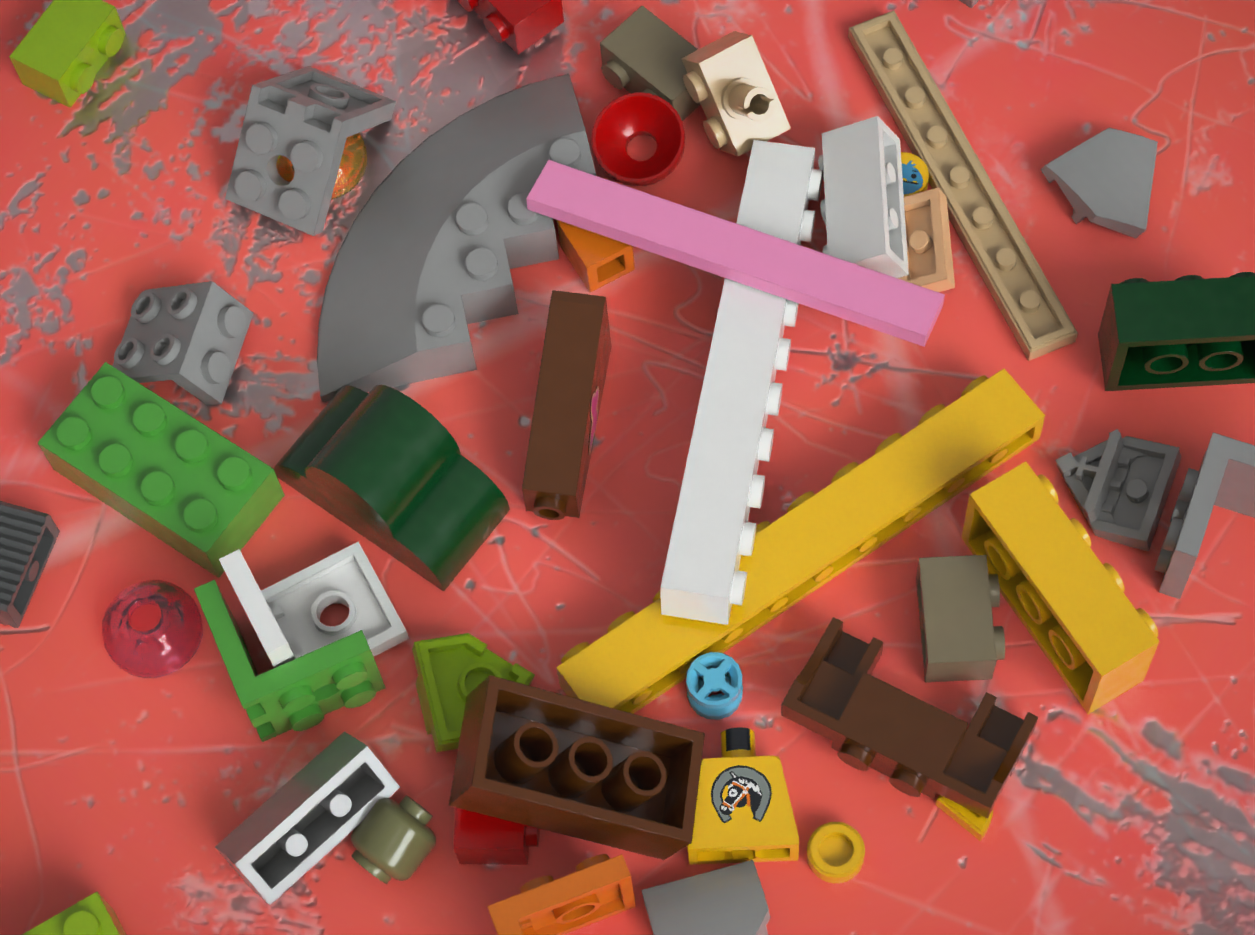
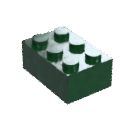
(1179, 333)

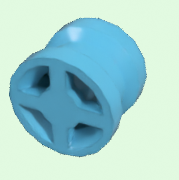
(712, 674)

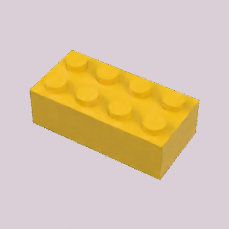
(1060, 587)

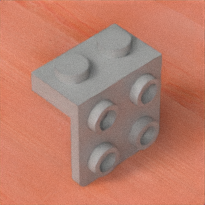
(185, 337)

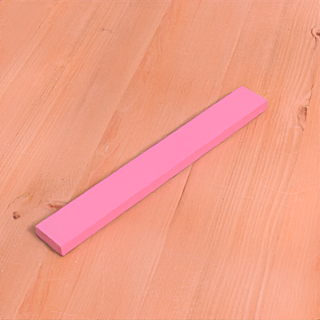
(736, 252)

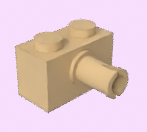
(734, 93)

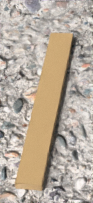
(972, 200)

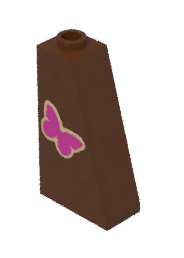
(566, 404)

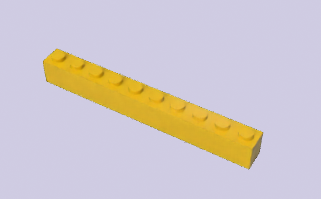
(815, 541)

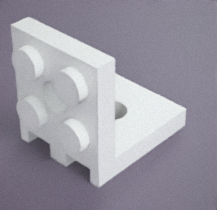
(290, 610)

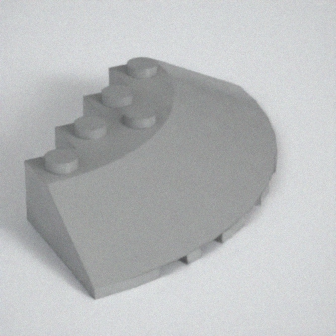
(442, 241)

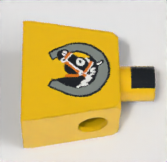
(742, 806)

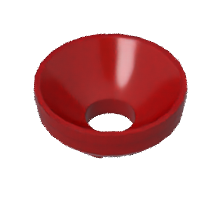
(634, 116)

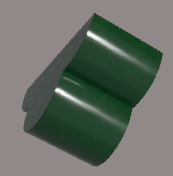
(395, 480)

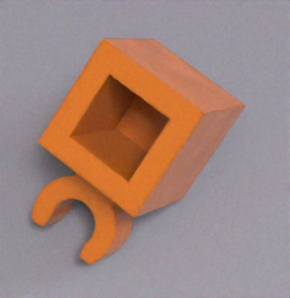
(594, 256)

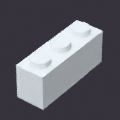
(864, 197)

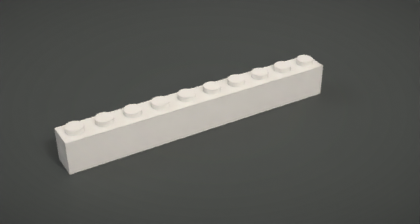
(735, 401)

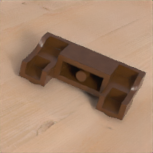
(901, 734)

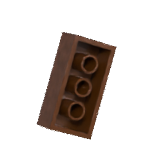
(577, 768)

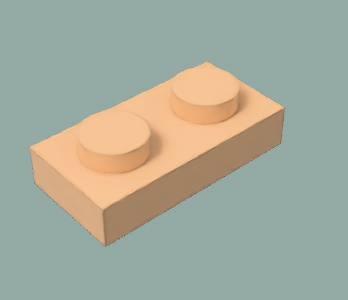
(928, 241)

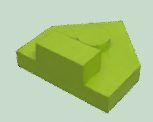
(447, 674)

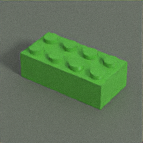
(161, 468)

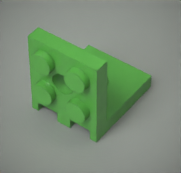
(299, 690)

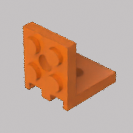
(563, 905)

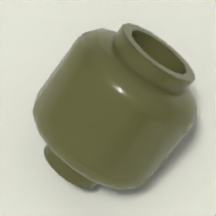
(393, 839)

